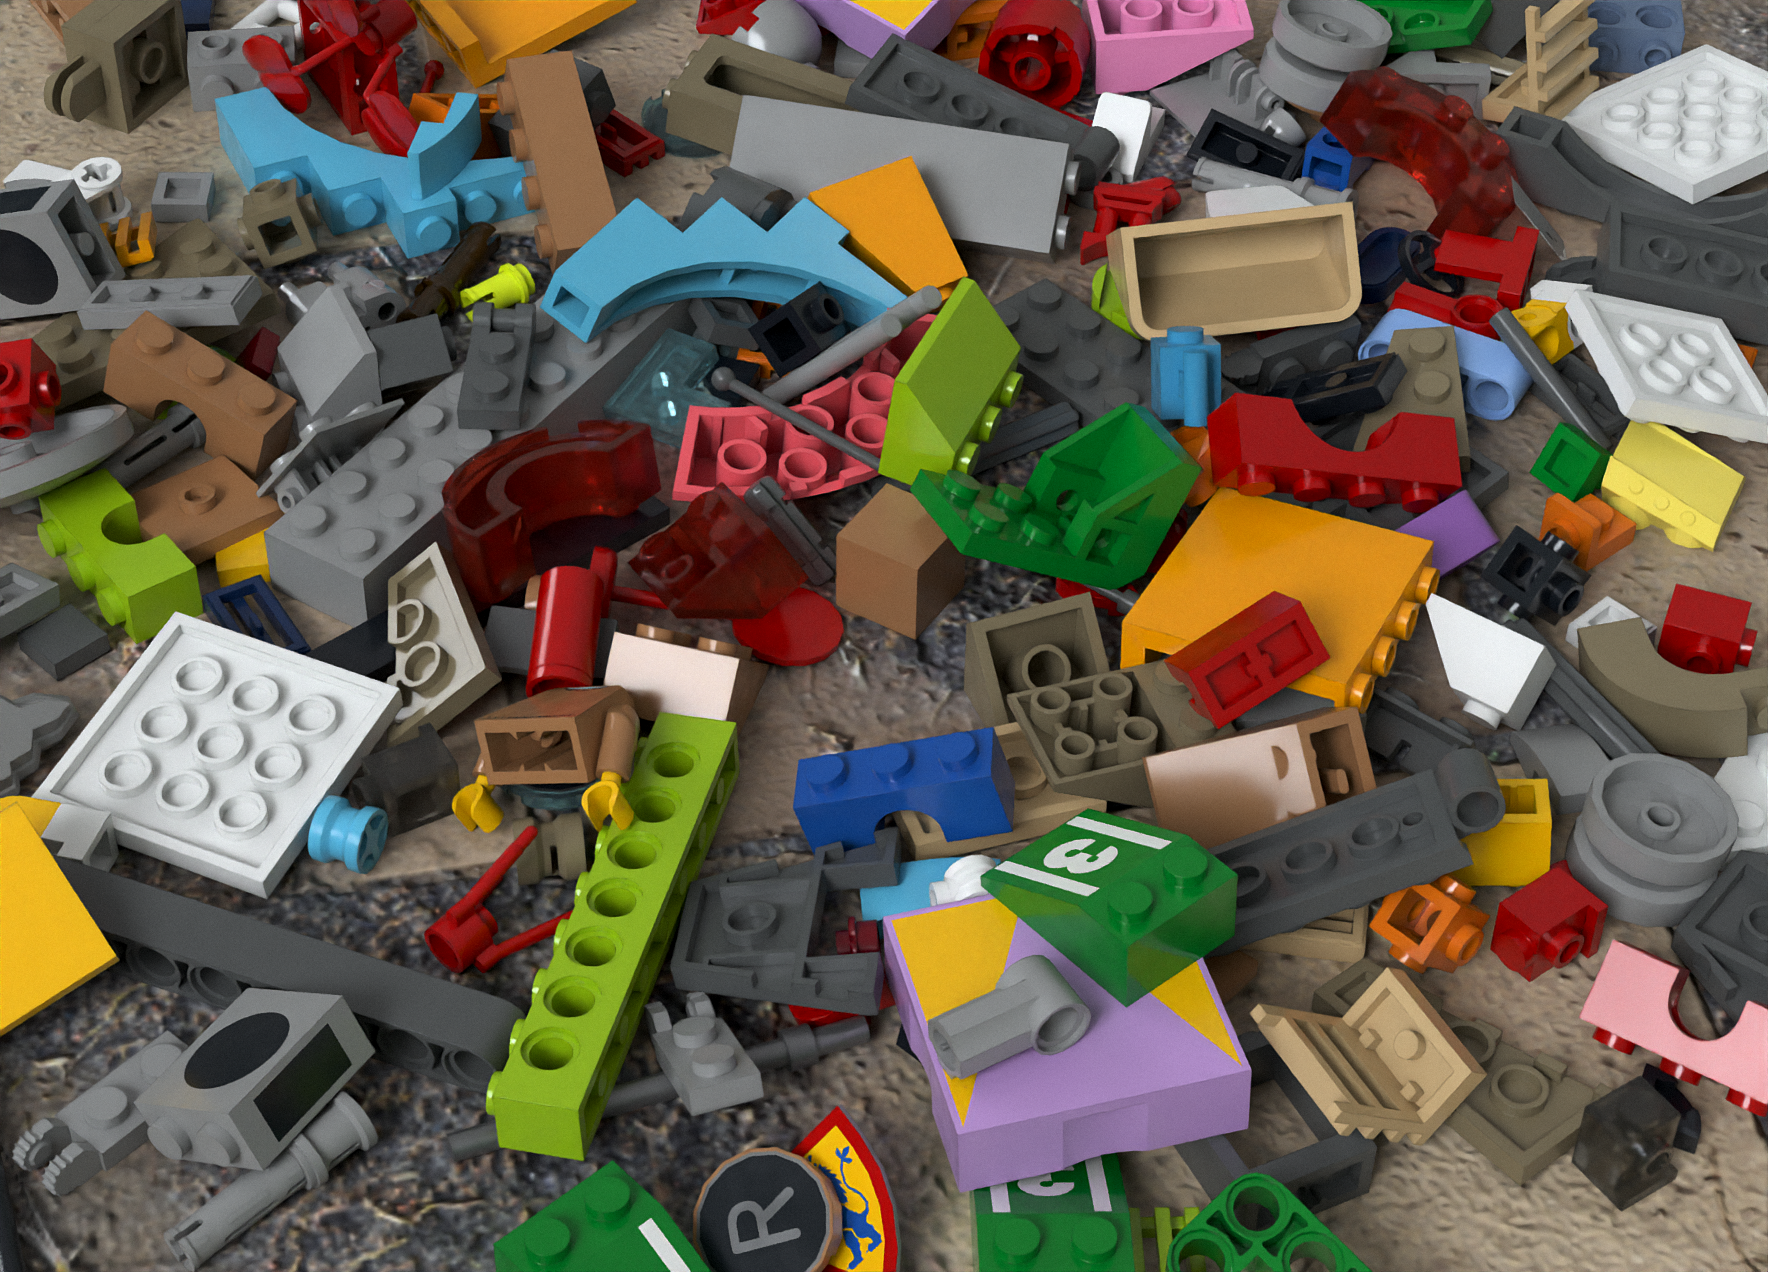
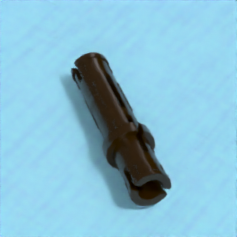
(441, 290)

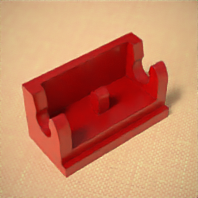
(1248, 658)

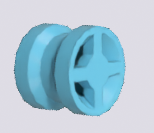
(348, 834)

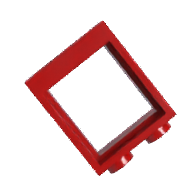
(346, 74)

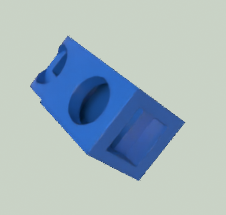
(1331, 162)

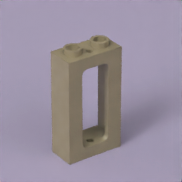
(712, 114)

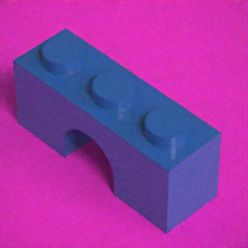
(950, 777)

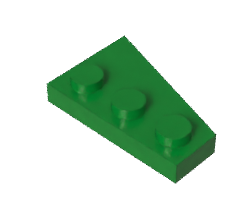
(1432, 23)

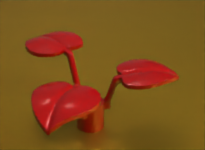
(373, 31)

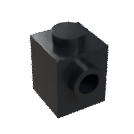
(800, 329)

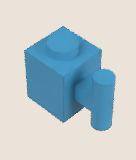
(1185, 375)

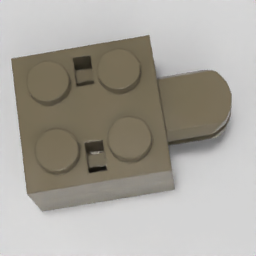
(120, 62)

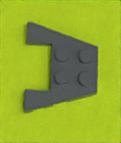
(760, 928)

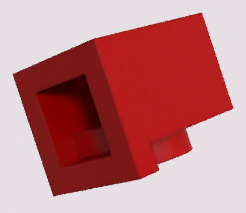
(1547, 924)

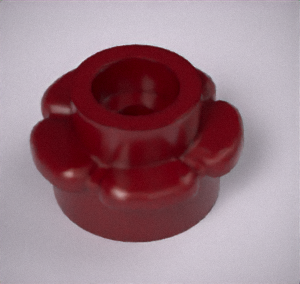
(859, 938)

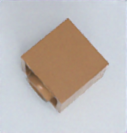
(896, 564)

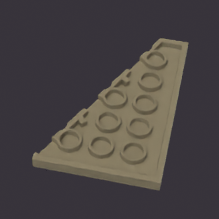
(189, 252)

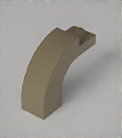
(1669, 705)

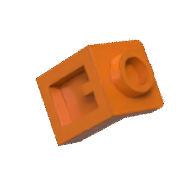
(1588, 527)

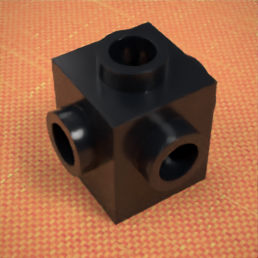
(1537, 576)

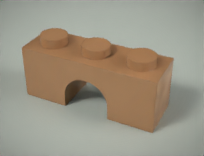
(240, 412)

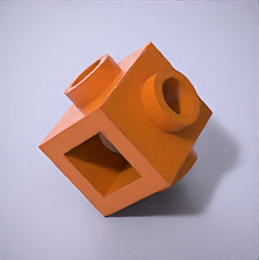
(1432, 924)

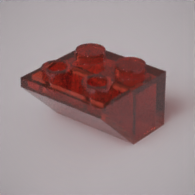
(718, 562)

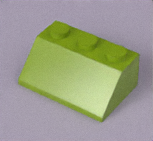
(951, 389)

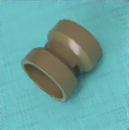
(539, 861)

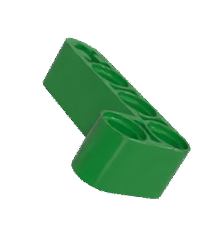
(1236, 1249)

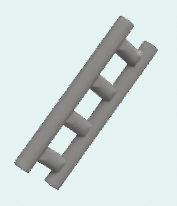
(855, 345)

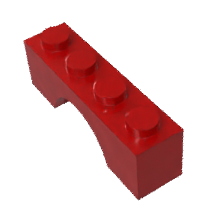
(1268, 448)

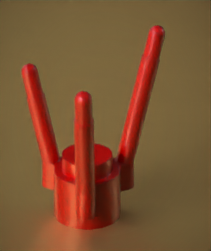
(468, 927)

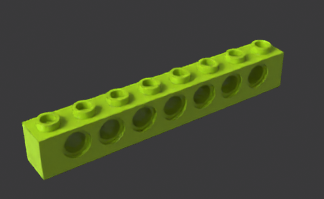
(615, 941)

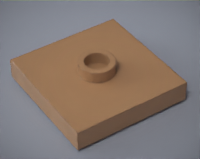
(205, 509)

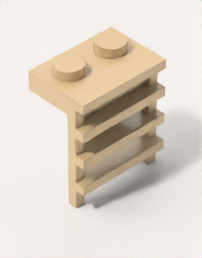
(1547, 79)
(1378, 1066)

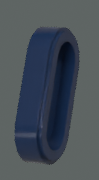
(1380, 263)

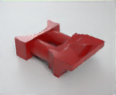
(1121, 204)

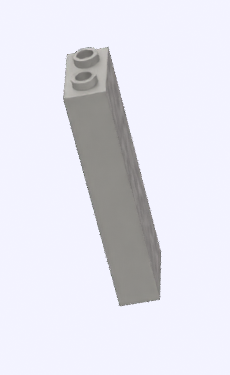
(988, 187)

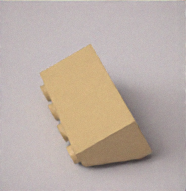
(1238, 271)

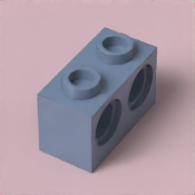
(1635, 34)

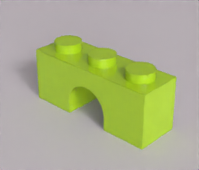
(100, 540)

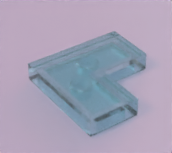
(665, 386)

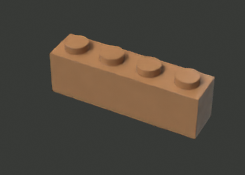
(558, 153)

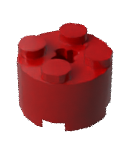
(1038, 50)

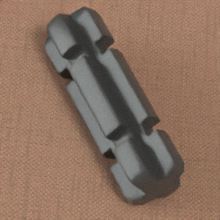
(792, 529)

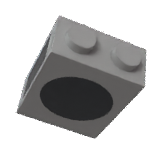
(50, 250)
(254, 1078)

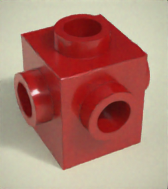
(26, 389)

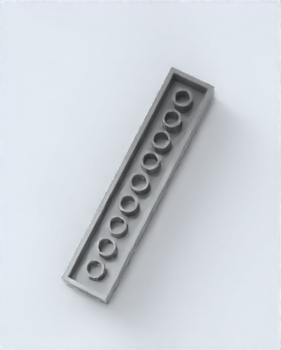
(388, 498)

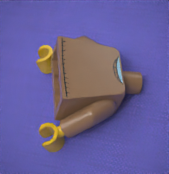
(554, 740)

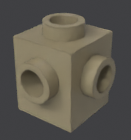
(274, 237)

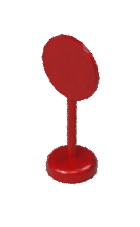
(793, 633)

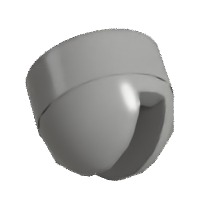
(1284, 127)

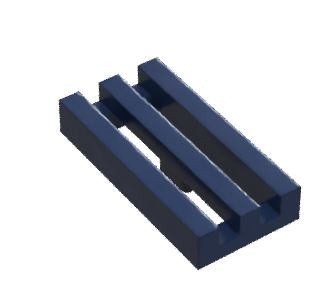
(269, 604)

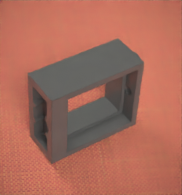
(1317, 1175)

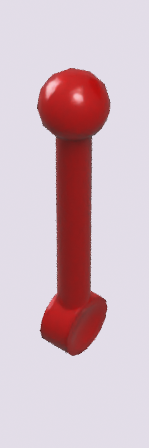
(434, 71)

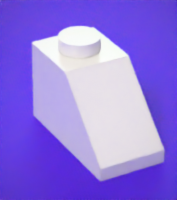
(1489, 665)

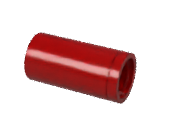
(565, 630)

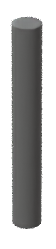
(1546, 376)

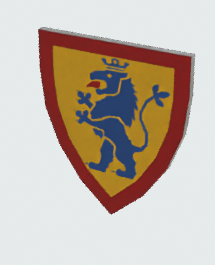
(868, 1206)

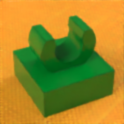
(1571, 463)

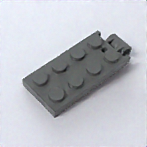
(926, 87)
(1360, 848)

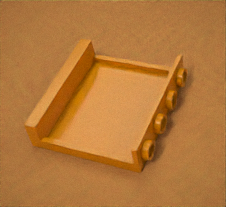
(488, 32)
(1351, 577)

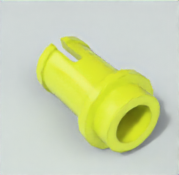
(504, 289)

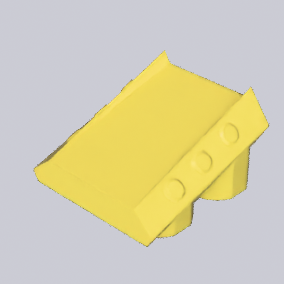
(1671, 485)

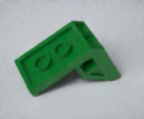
(1121, 499)

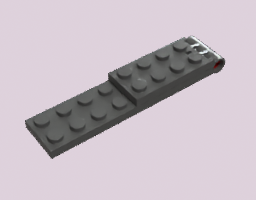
(1097, 366)

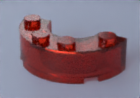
(1432, 141)
(538, 480)

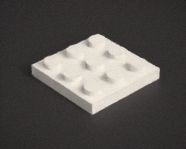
(1671, 366)

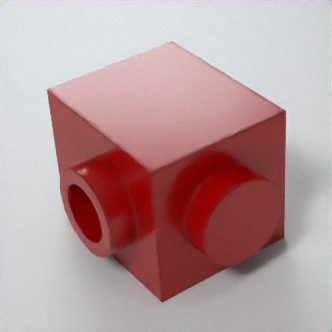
(1706, 632)

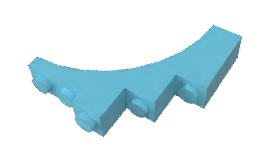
(360, 185)
(650, 262)

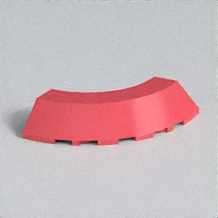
(752, 442)

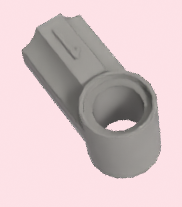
(1024, 1011)

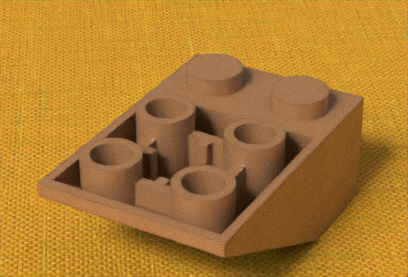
(1260, 775)

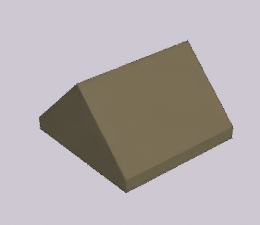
(1030, 651)

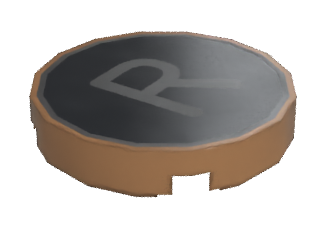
(767, 1215)

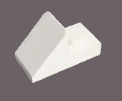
(1135, 127)

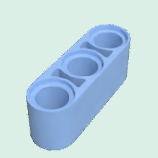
(1489, 372)

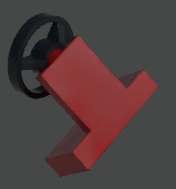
(1473, 257)

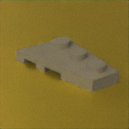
(438, 644)

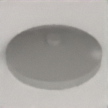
(59, 455)

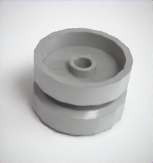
(1318, 48)
(1651, 838)

